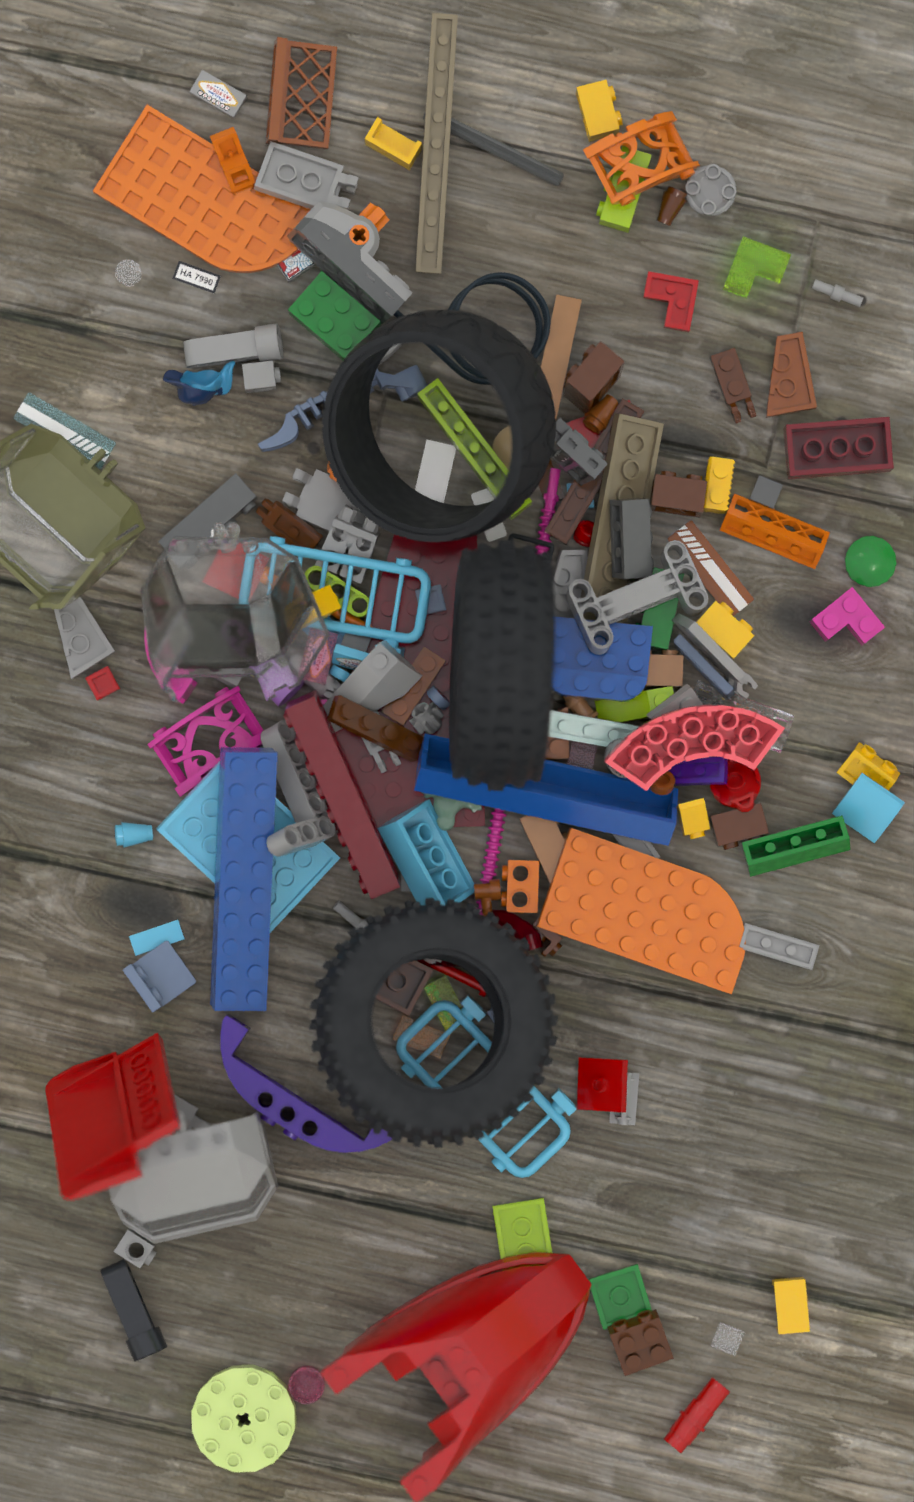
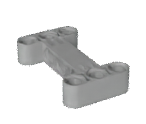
(637, 597)

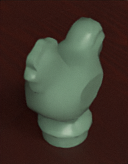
(448, 808)

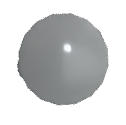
(711, 190)

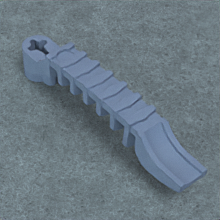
(406, 383)

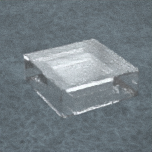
(727, 1338)

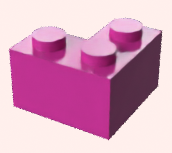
(851, 612)

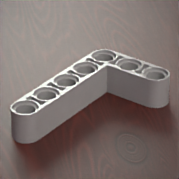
(301, 795)

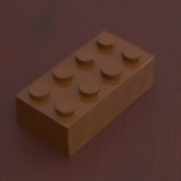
(593, 378)

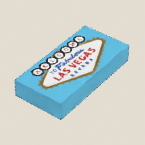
(348, 657)

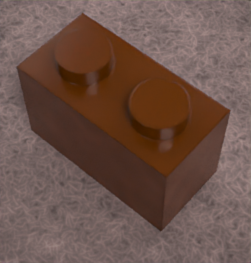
(738, 826)

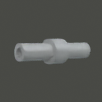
(837, 293)

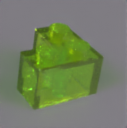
(752, 260)

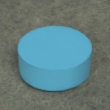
(339, 673)

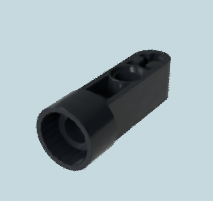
(142, 1335)

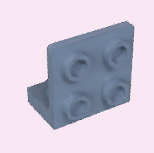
(159, 976)

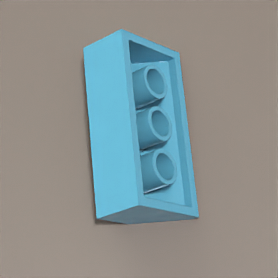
(426, 856)

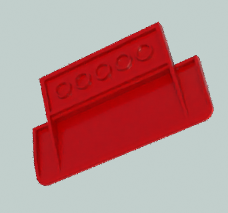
(108, 1114)

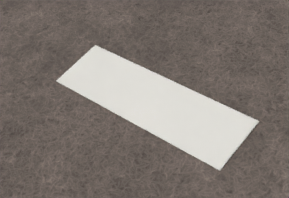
(435, 470)

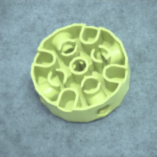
(217, 1423)

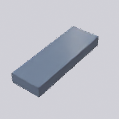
(703, 667)

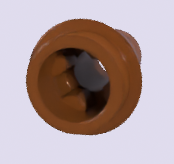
(600, 414)

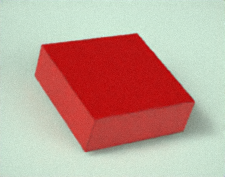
(102, 683)

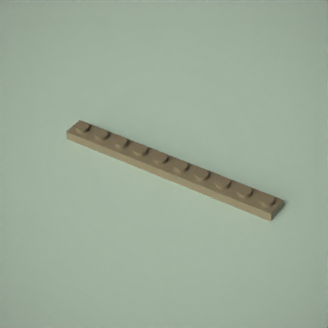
(436, 143)

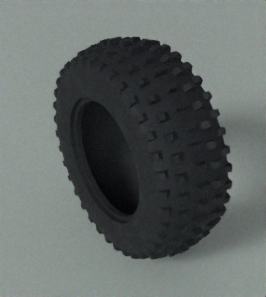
(501, 665)
(519, 1011)

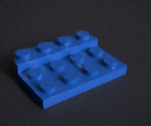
(610, 676)

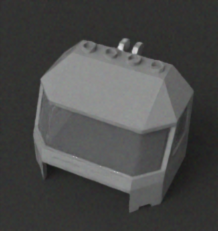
(199, 1181)

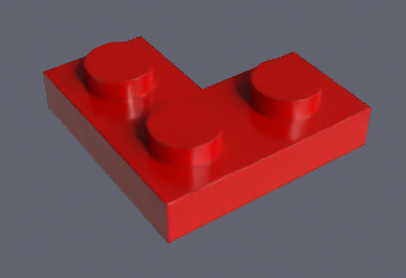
(678, 293)

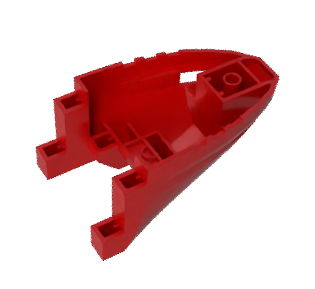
(478, 1345)

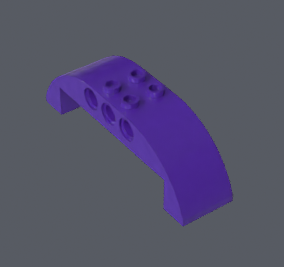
(251, 1083)

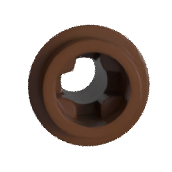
(671, 204)

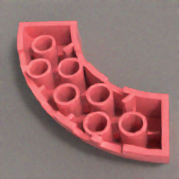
(693, 735)

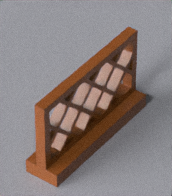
(278, 93)

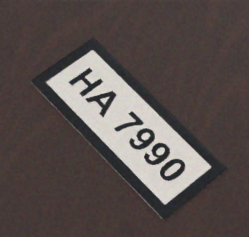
(196, 277)

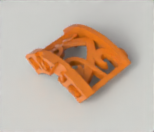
(609, 150)

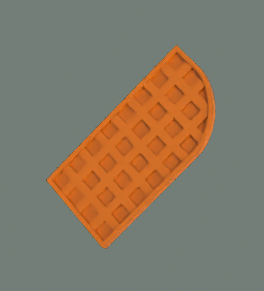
(180, 191)
(644, 911)

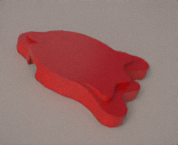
(741, 787)

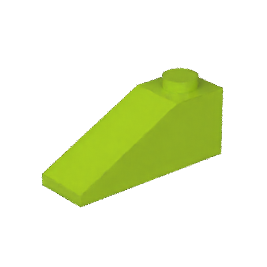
(632, 709)

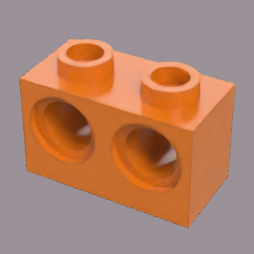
(528, 886)

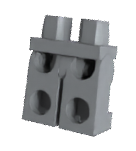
(352, 536)

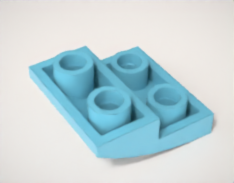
(868, 807)

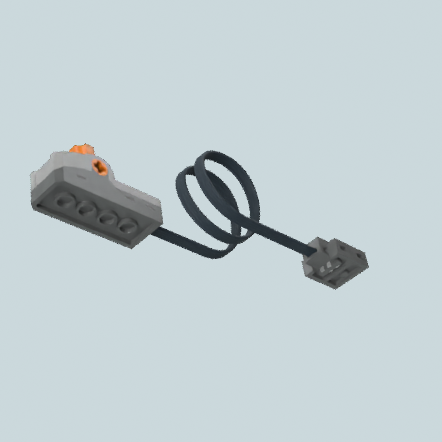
(328, 241)

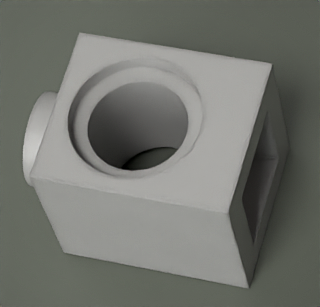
(260, 376)
(124, 1245)

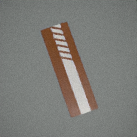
(712, 569)

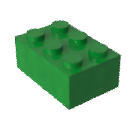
(333, 316)

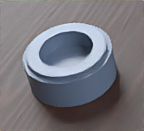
(438, 698)

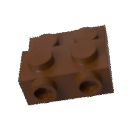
(640, 1342)

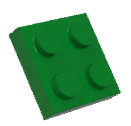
(619, 1295)

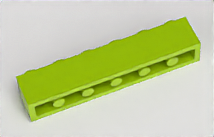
(466, 438)

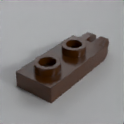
(288, 525)

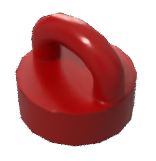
(584, 533)

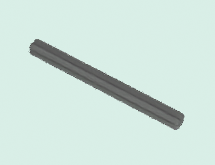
(506, 152)

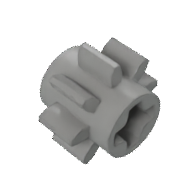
(426, 718)

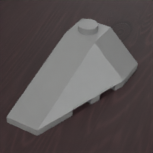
(377, 680)

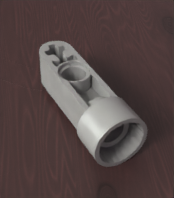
(261, 344)

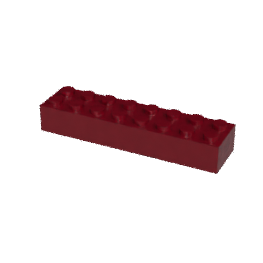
(343, 794)

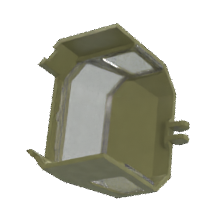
(60, 516)

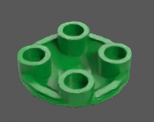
(870, 561)

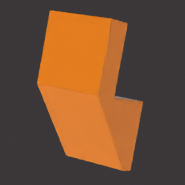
(232, 159)

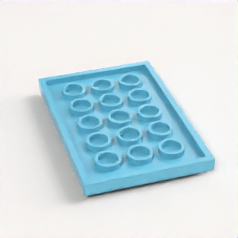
(194, 833)

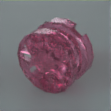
(306, 1384)

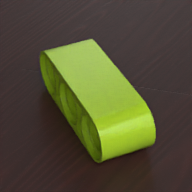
(334, 581)

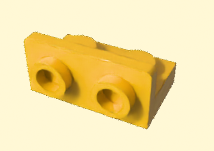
(865, 761)

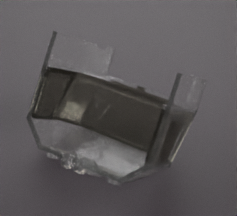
(231, 612)

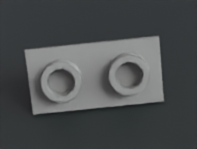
(629, 1116)

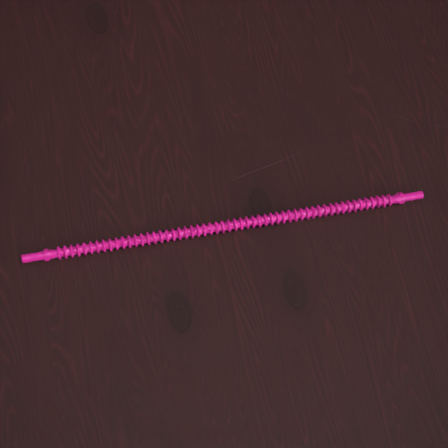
(550, 502)

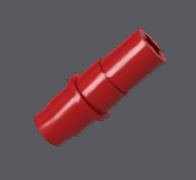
(696, 1415)

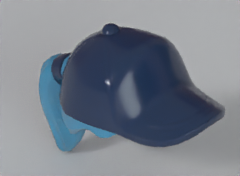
(201, 386)

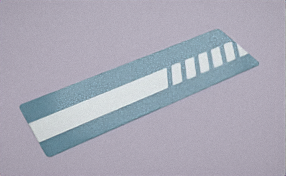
(81, 436)

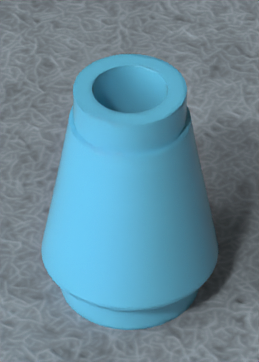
(132, 834)

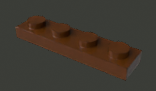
(375, 728)

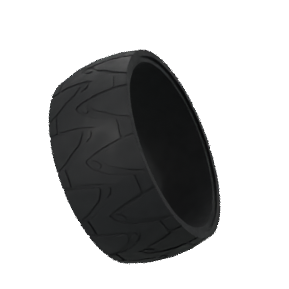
(362, 467)

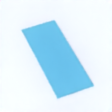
(151, 938)

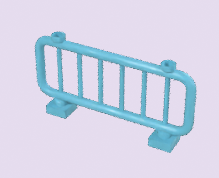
(401, 567)
(464, 1017)

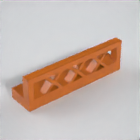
(773, 534)

